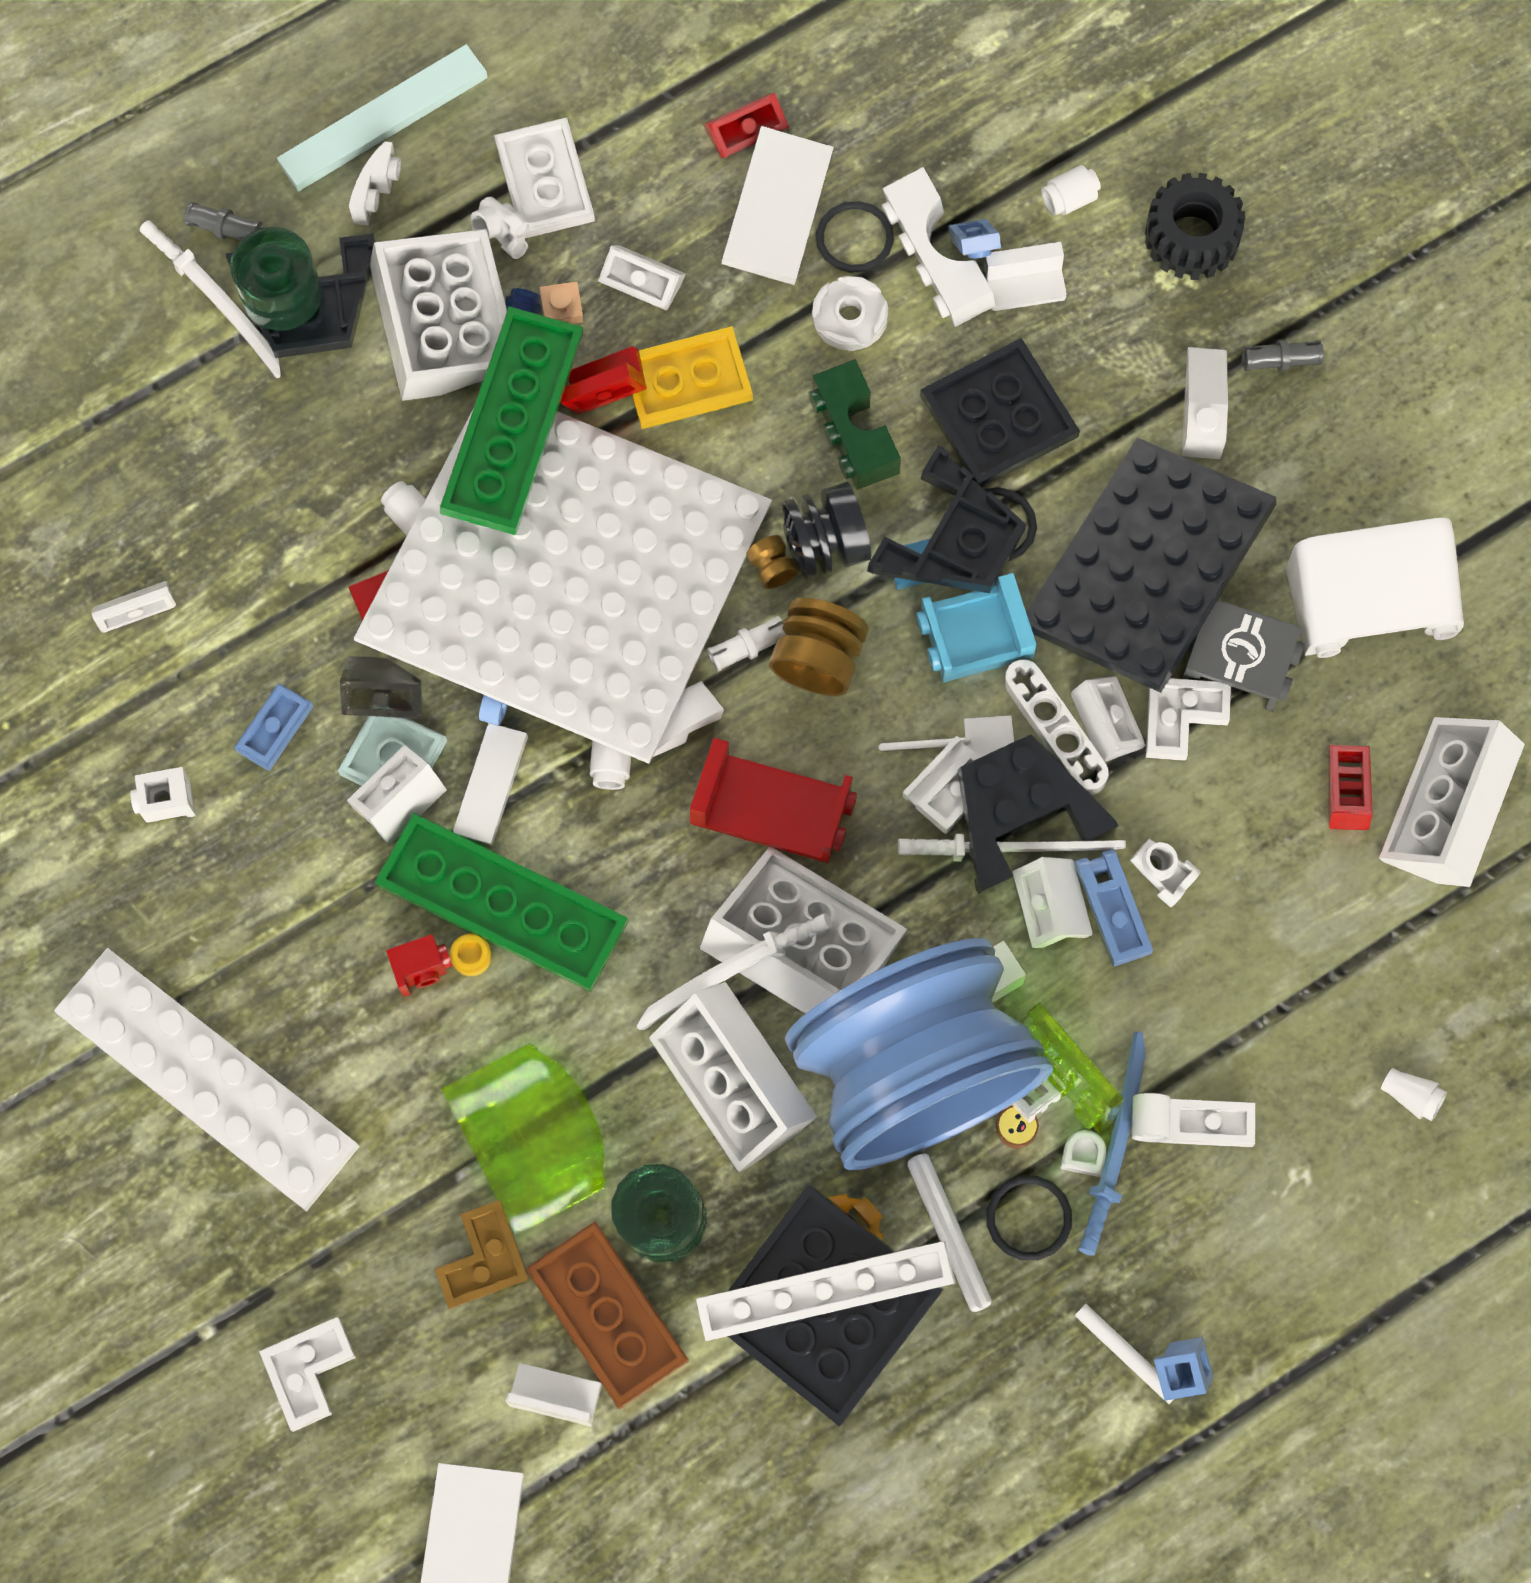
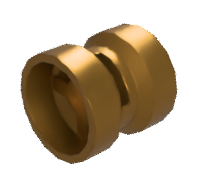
(772, 562)

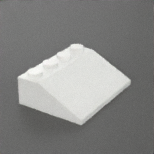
(438, 309)
(783, 895)

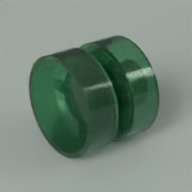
(276, 278)

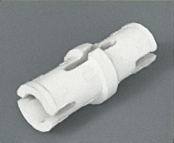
(746, 644)

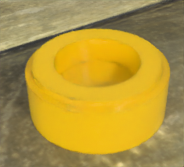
(470, 954)

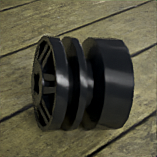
(826, 530)

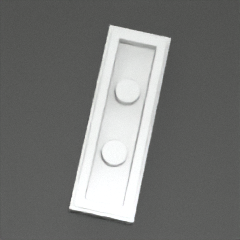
(490, 784)

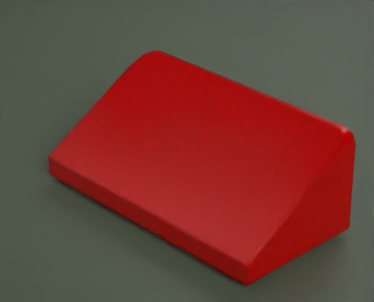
(742, 125)

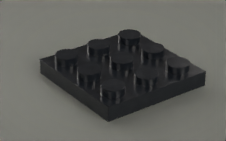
(999, 413)

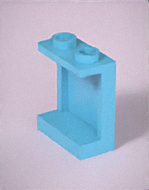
(977, 630)

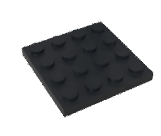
(837, 1353)

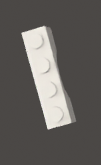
(958, 284)

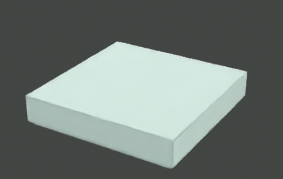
(382, 739)

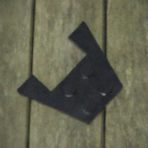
(340, 306)
(967, 544)
(1013, 790)

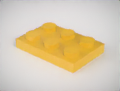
(691, 378)

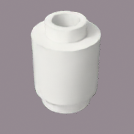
(1071, 190)
(402, 504)
(609, 767)

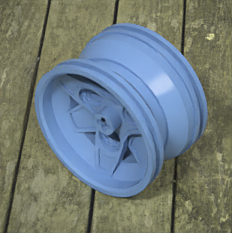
(917, 1053)

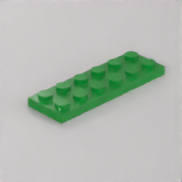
(511, 421)
(502, 902)

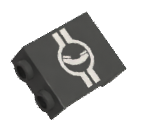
(1246, 652)

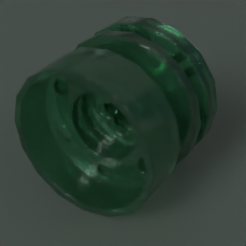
(645, 1193)

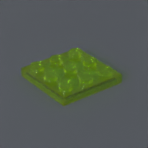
(1074, 1072)

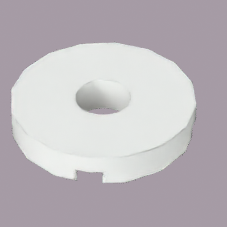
(845, 333)

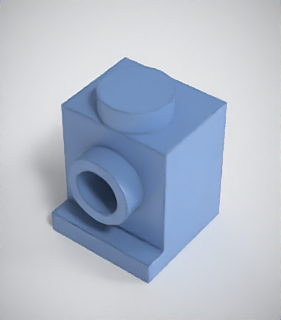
(1184, 1369)

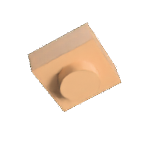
(562, 302)

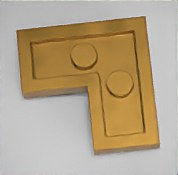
(494, 1262)

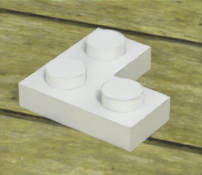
(1177, 706)
(295, 1368)

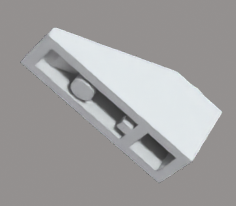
(1205, 403)

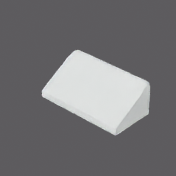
(641, 276)
(133, 607)
(1107, 717)

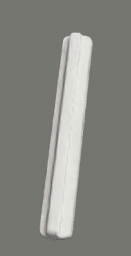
(949, 1231)

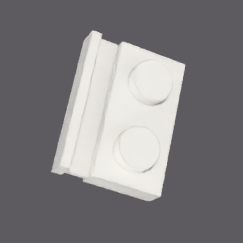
(937, 788)

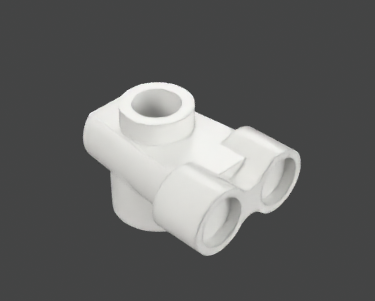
(503, 224)
(1172, 875)

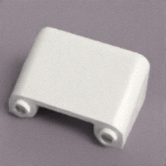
(1376, 584)

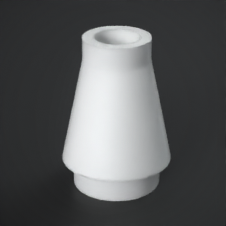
(1416, 1094)

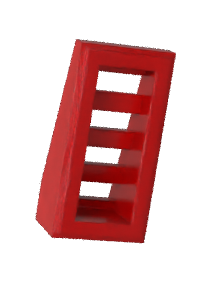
(1350, 812)

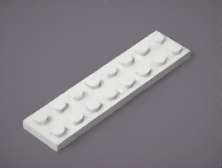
(207, 1079)

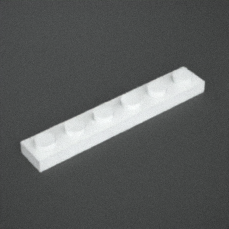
(825, 1290)

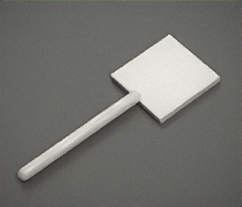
(981, 734)

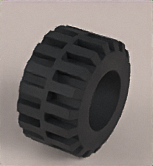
(1198, 199)

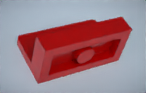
(604, 381)

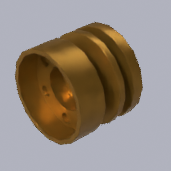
(819, 646)

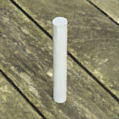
(1120, 1348)

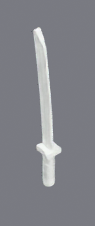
(186, 263)
(958, 847)
(773, 945)

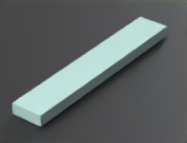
(382, 117)

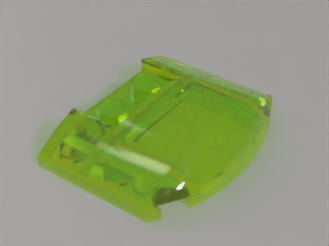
(530, 1134)

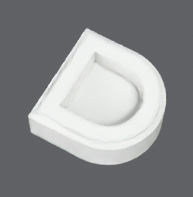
(1084, 1153)

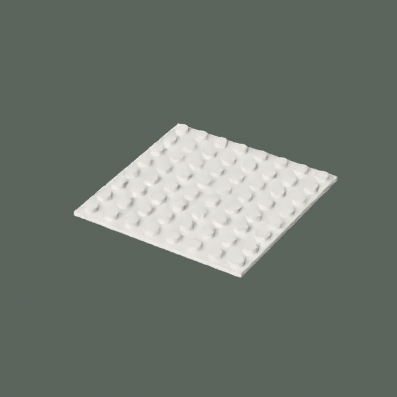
(591, 601)

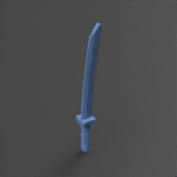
(1104, 1192)

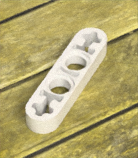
(1061, 724)

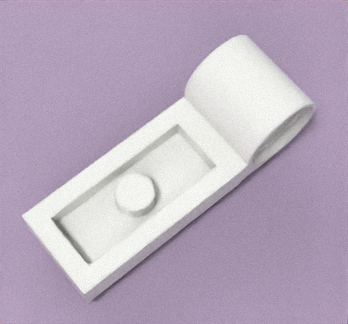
(1192, 1121)

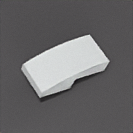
(374, 179)
(694, 710)

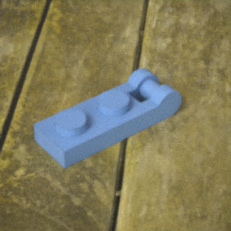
(1114, 908)

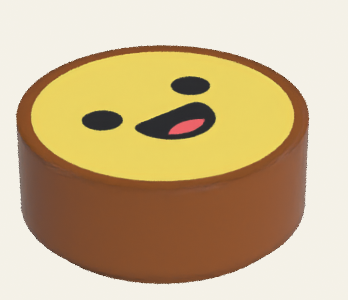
(1014, 1129)

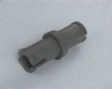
(221, 222)
(1282, 355)

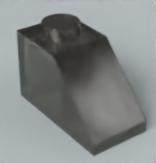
(379, 689)

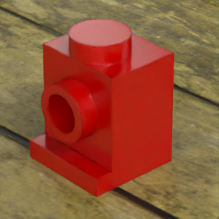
(418, 963)

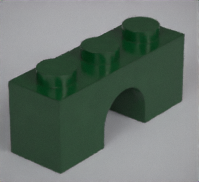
(865, 454)

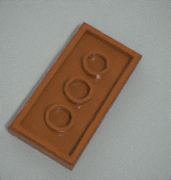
(607, 1315)

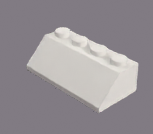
(1452, 800)
(732, 1076)

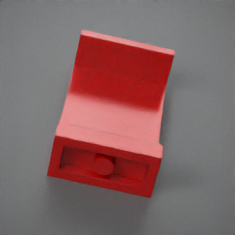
(771, 805)

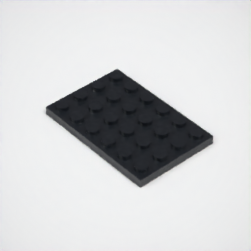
(1149, 564)

